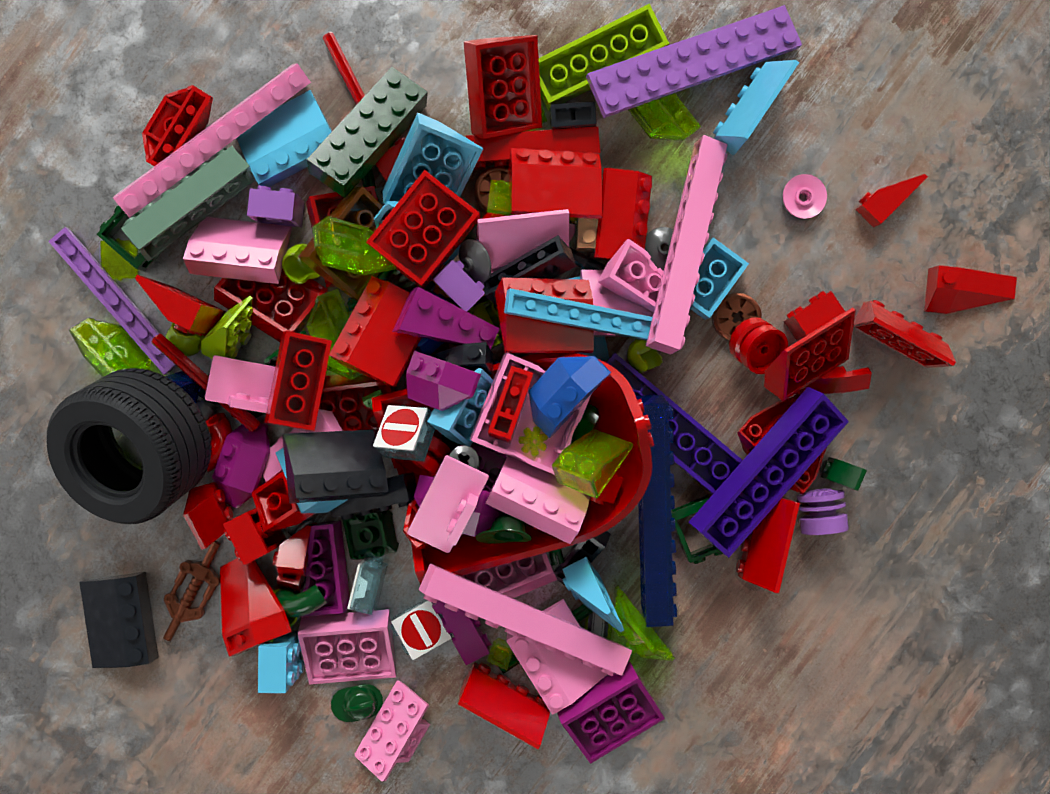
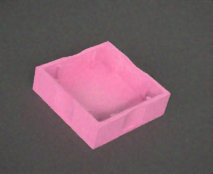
(555, 444)

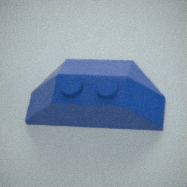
(564, 390)

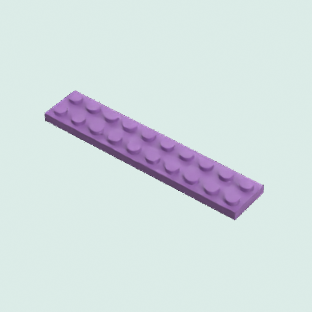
(693, 61)

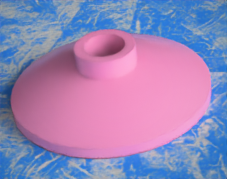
(812, 189)

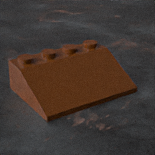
(359, 209)

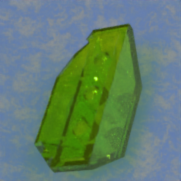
(665, 119)
(345, 247)
(327, 322)
(108, 346)
(639, 637)

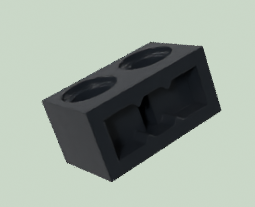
(573, 115)

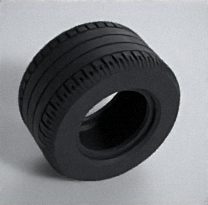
(157, 420)

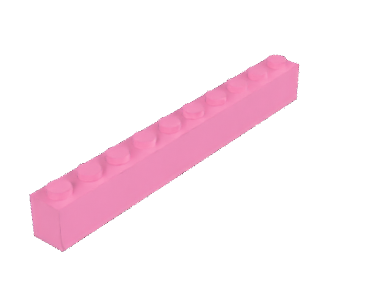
(211, 140)
(687, 246)
(524, 620)

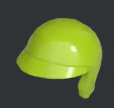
(295, 267)
(185, 342)
(642, 357)

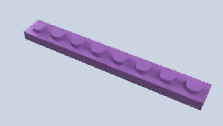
(110, 296)

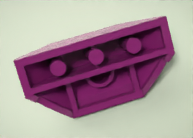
(439, 382)
(242, 463)
(482, 516)

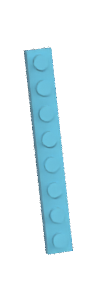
(577, 314)

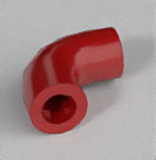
(218, 428)

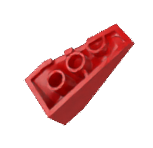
(960, 289)

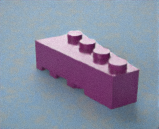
(441, 321)
(328, 567)
(467, 634)

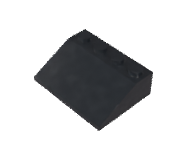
(333, 466)
(119, 621)

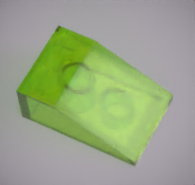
(591, 462)

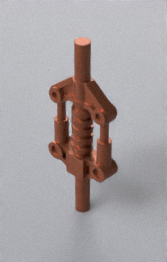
(201, 572)

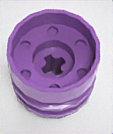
(822, 512)

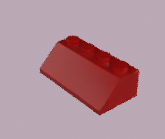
(623, 210)

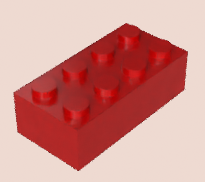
(298, 381)

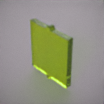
(115, 264)

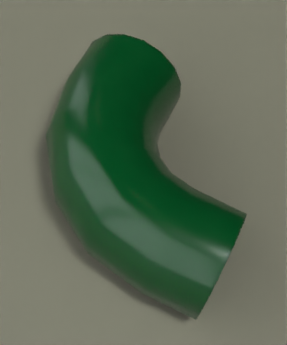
(302, 603)

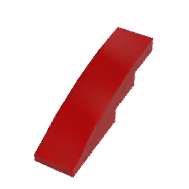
(842, 381)

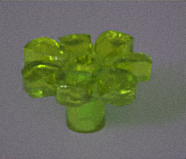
(528, 439)

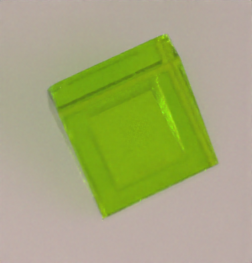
(500, 654)

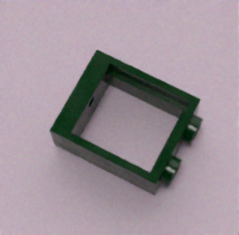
(110, 228)
(683, 511)

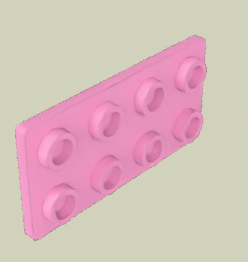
(239, 383)
(448, 504)
(394, 732)

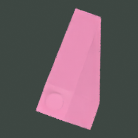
(633, 275)

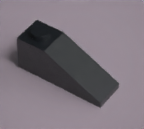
(469, 356)
(589, 549)

